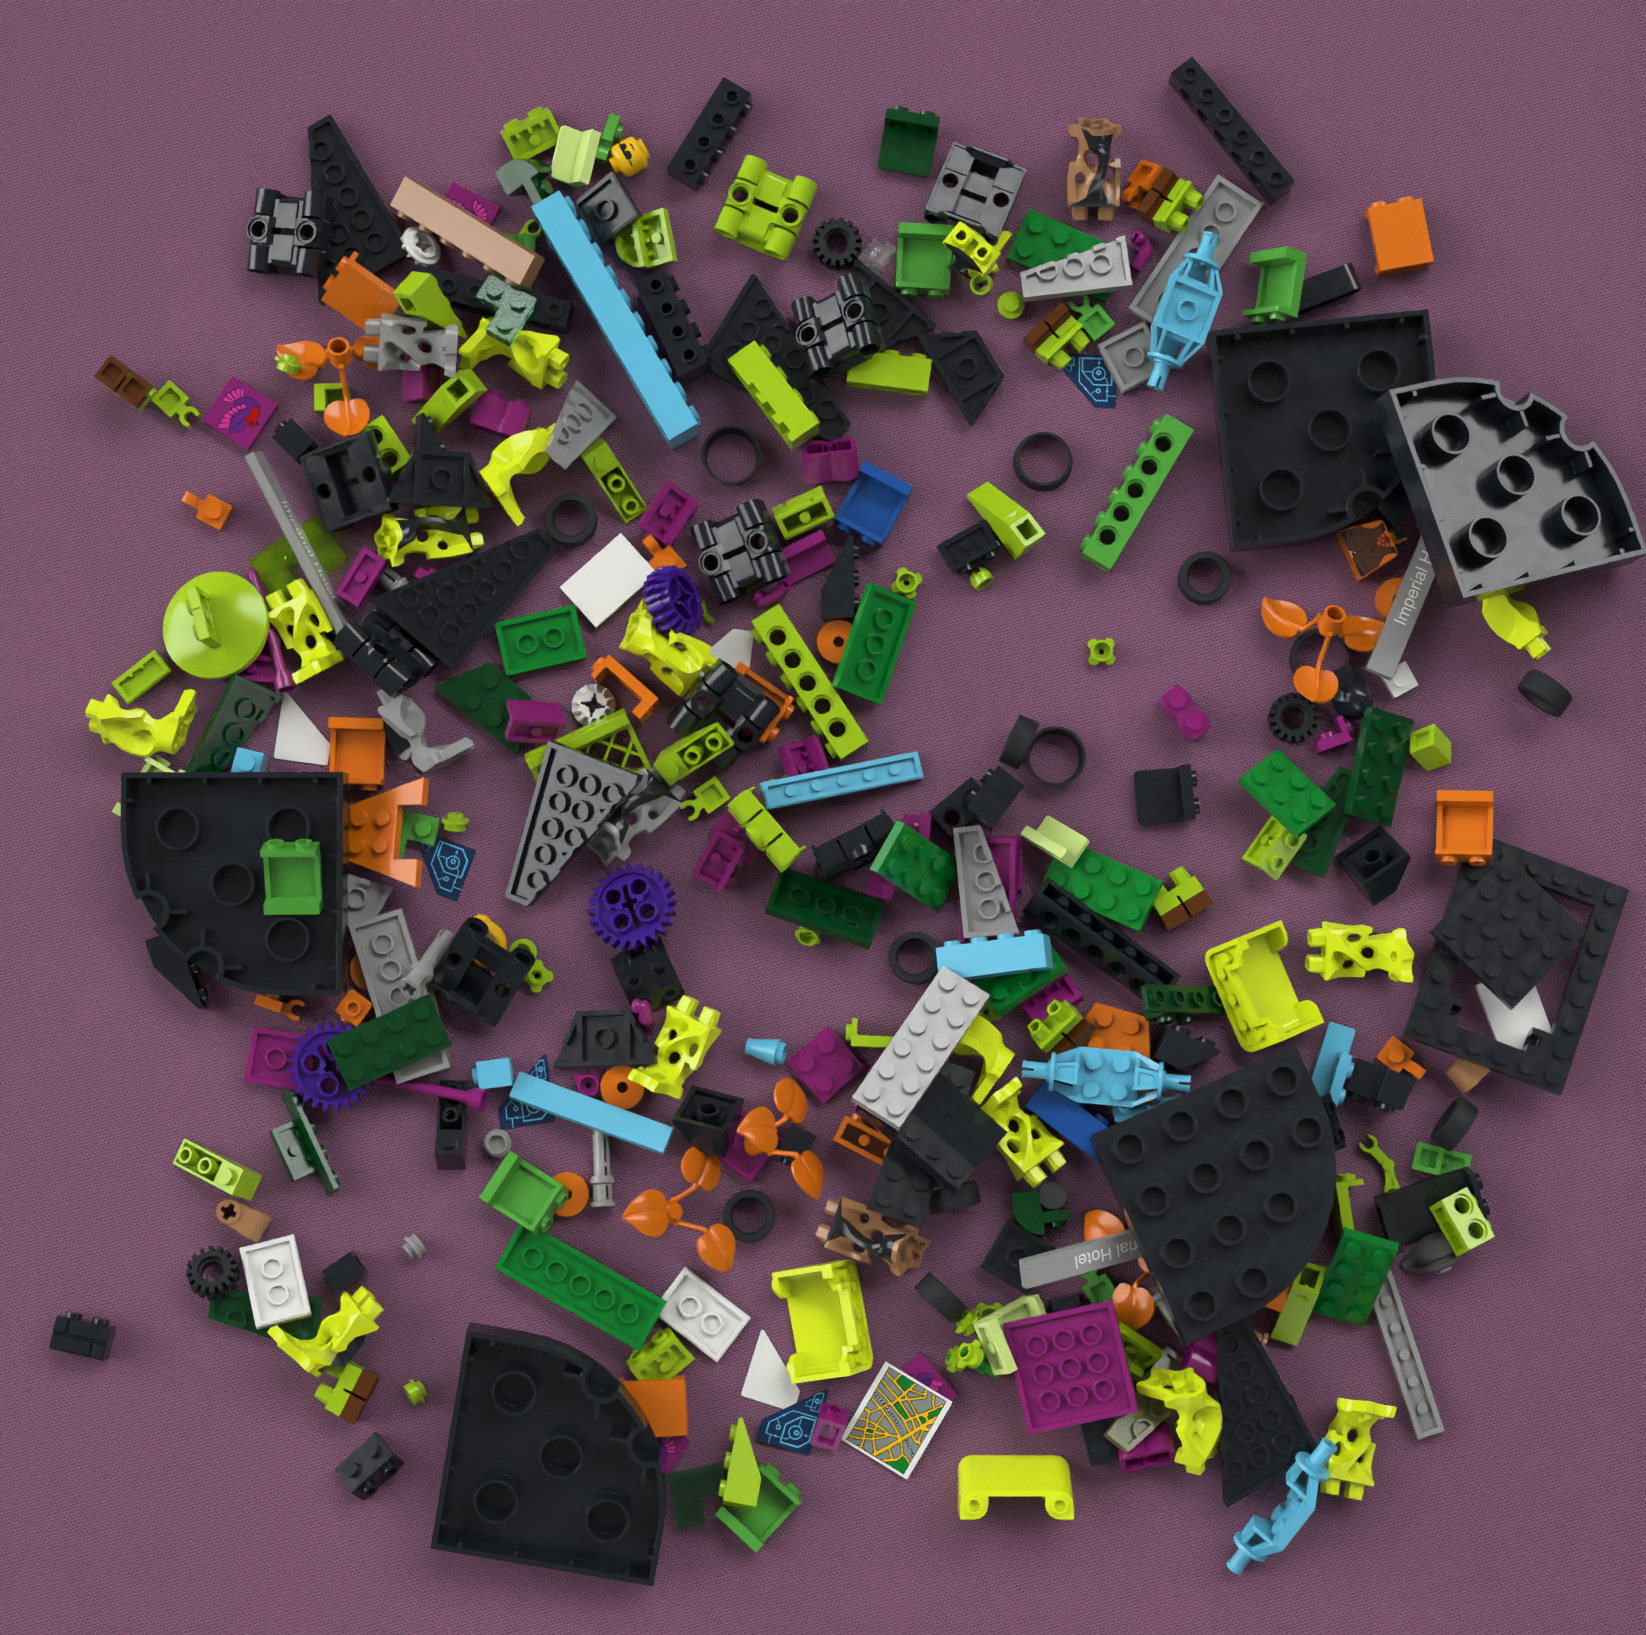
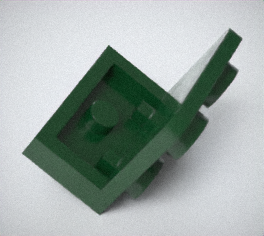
(908, 141)

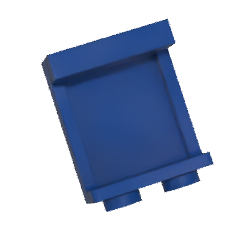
(872, 505)

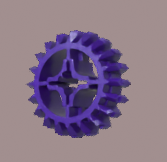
(673, 601)

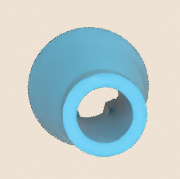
(768, 1050)

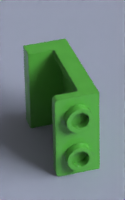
(923, 260)
(1278, 285)
(292, 877)
(525, 1194)
(773, 1506)

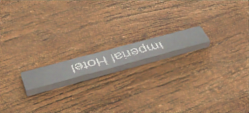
(297, 540)
(1402, 614)
(1078, 1259)

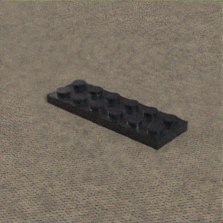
(902, 1185)

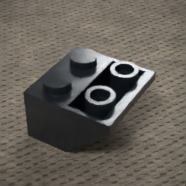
(1181, 1050)

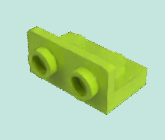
(531, 134)
(1273, 848)
(660, 1357)

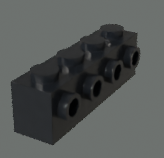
(709, 134)
(674, 327)

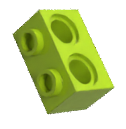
(389, 445)
(1456, 1224)

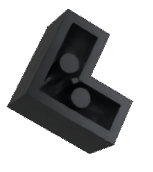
(993, 798)
(1380, 1085)

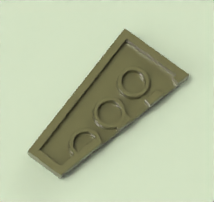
(1132, 1428)

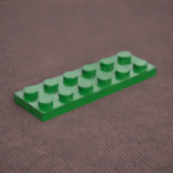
(582, 1286)

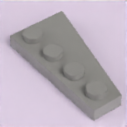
(1090, 272)
(578, 425)
(981, 892)
(366, 898)

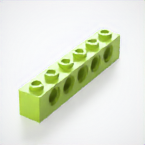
(777, 621)

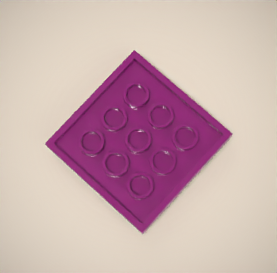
(1071, 1367)

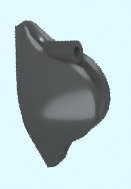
(1431, 1255)

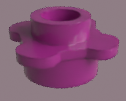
(592, 1078)

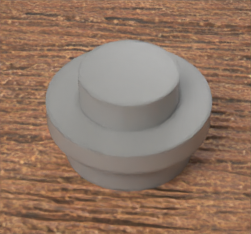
(497, 1143)
(413, 1247)

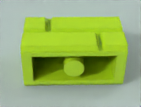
(803, 512)

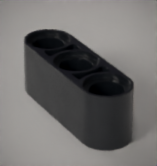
(1328, 287)

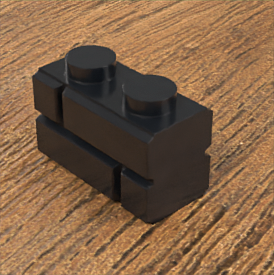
(82, 1336)

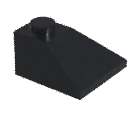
(1375, 865)
(709, 1119)

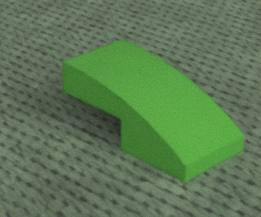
(1438, 1160)

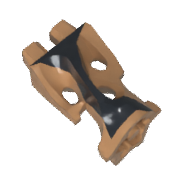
(1094, 137)
(898, 1247)

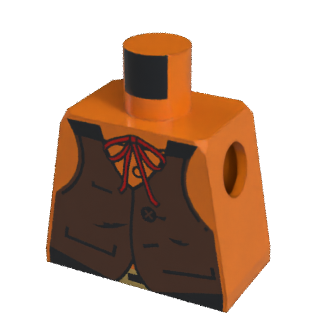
(1370, 546)

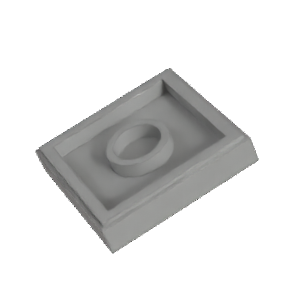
(1127, 357)

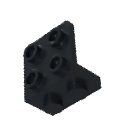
(1166, 795)
(648, 975)

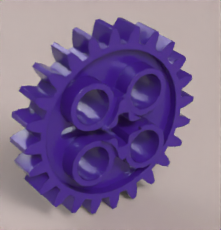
(655, 897)
(312, 1081)

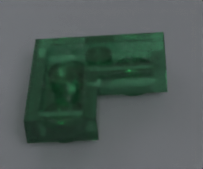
(512, 308)
(689, 1486)

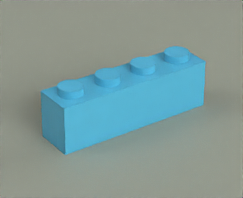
(997, 957)

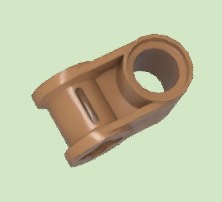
(1466, 1074)
(248, 1220)

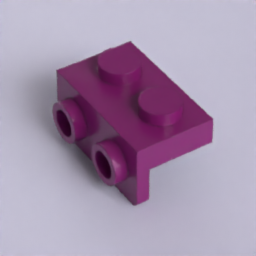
(668, 513)
(803, 757)
(720, 859)
(1059, 990)

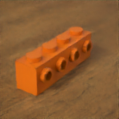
(862, 1139)

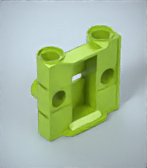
(757, 226)
(764, 830)

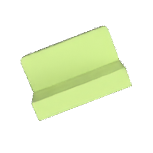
(574, 156)
(1057, 840)

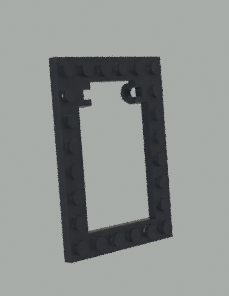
(1547, 1066)

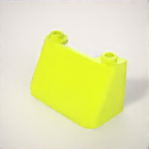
(1258, 989)
(825, 1320)
(1014, 1477)

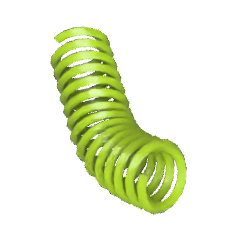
(708, 618)

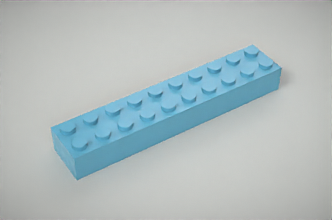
(614, 317)

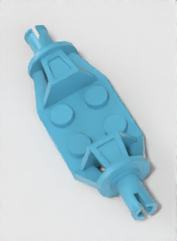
(1185, 311)
(1106, 1076)
(1286, 1518)

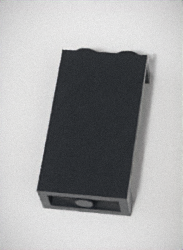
(1406, 1210)

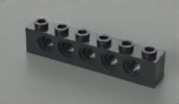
(1231, 131)
(461, 291)
(1097, 939)

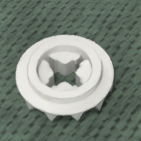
(425, 241)
(584, 695)

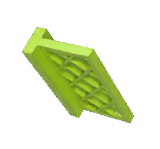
(591, 734)

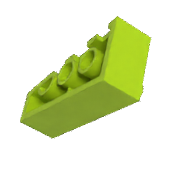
(774, 395)

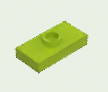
(142, 677)

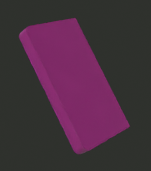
(422, 383)
(808, 556)
(362, 578)
(534, 721)

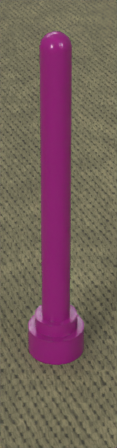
(283, 679)
(475, 1098)

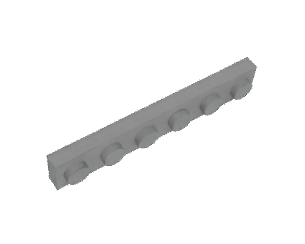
(1406, 1361)

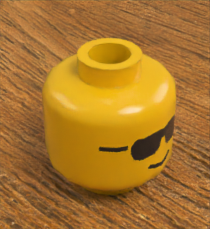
(629, 156)

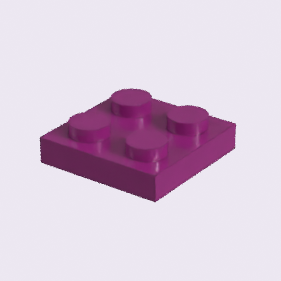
(825, 1064)

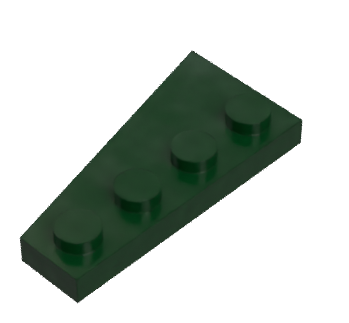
(230, 726)
(1322, 839)
(237, 1312)

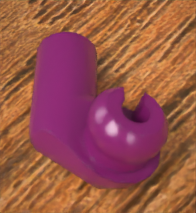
(1142, 249)
(776, 595)
(645, 1013)

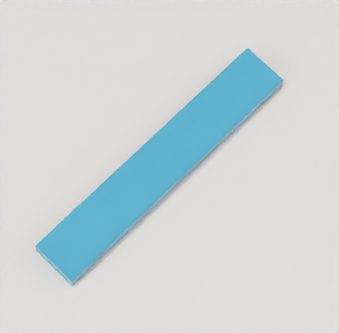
(841, 781)
(591, 1113)

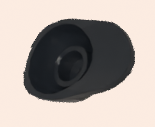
(1350, 692)

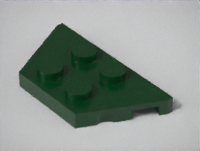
(483, 697)

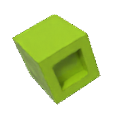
(327, 393)
(1430, 747)

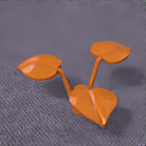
(345, 416)
(1358, 632)
(761, 1137)
(652, 1213)
(1132, 1304)

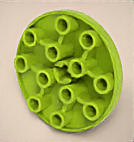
(216, 625)

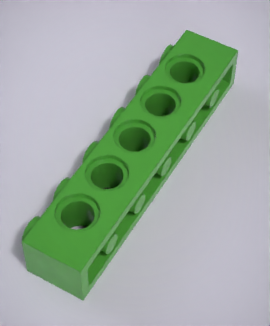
(1176, 435)

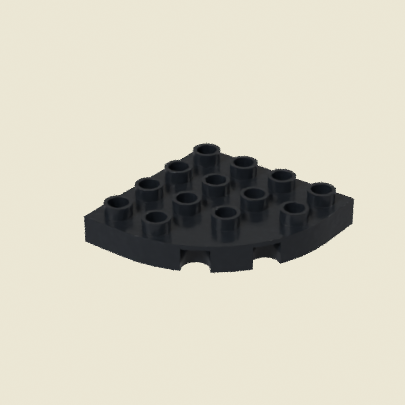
(1302, 422)
(1504, 489)
(199, 870)
(1225, 1190)
(549, 1462)

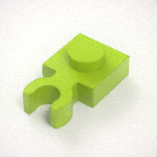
(174, 402)
(709, 797)

